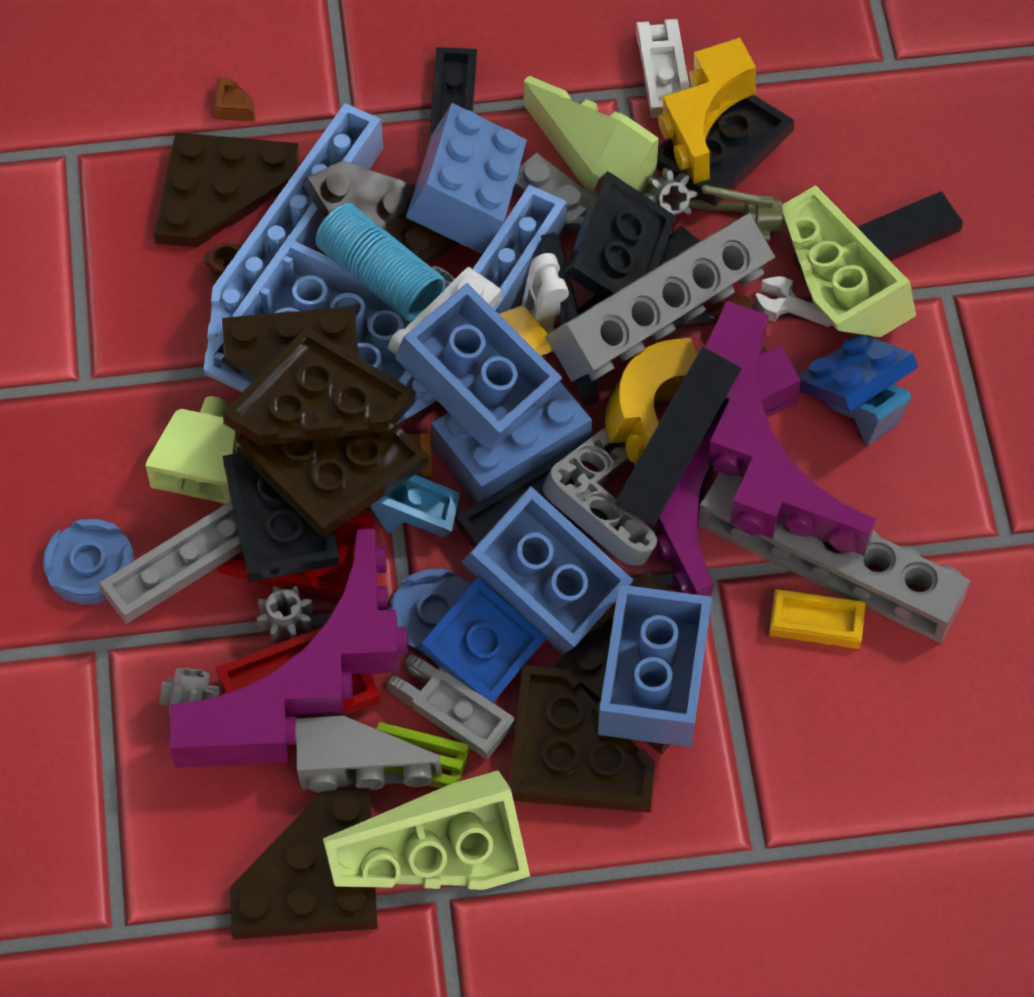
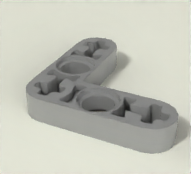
(587, 493)

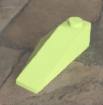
(591, 140)
(845, 270)
(444, 838)

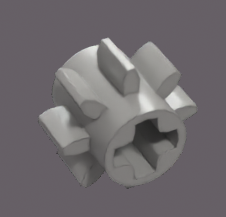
(662, 185)
(280, 603)
(187, 686)

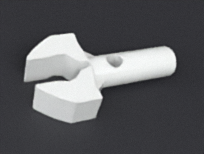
(786, 302)

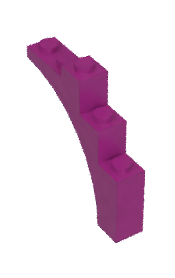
(744, 445)
(677, 524)
(261, 718)

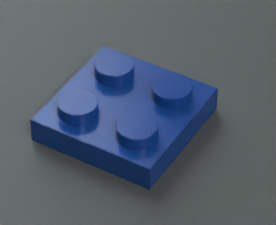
(856, 372)
(482, 641)

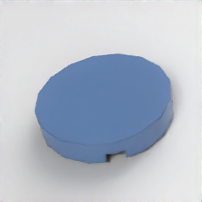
(84, 557)
(424, 601)

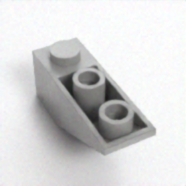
(351, 754)

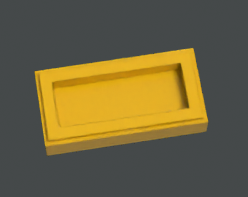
(817, 619)

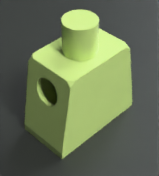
(191, 453)

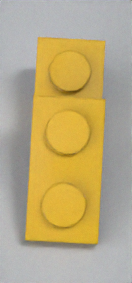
(719, 80)

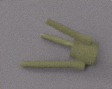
(764, 209)

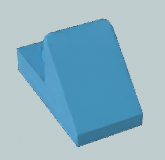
(879, 413)
(420, 505)

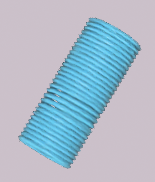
(383, 263)

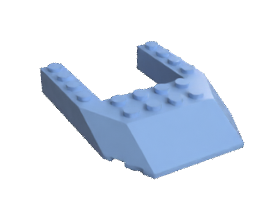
(284, 274)

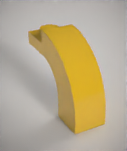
(647, 380)

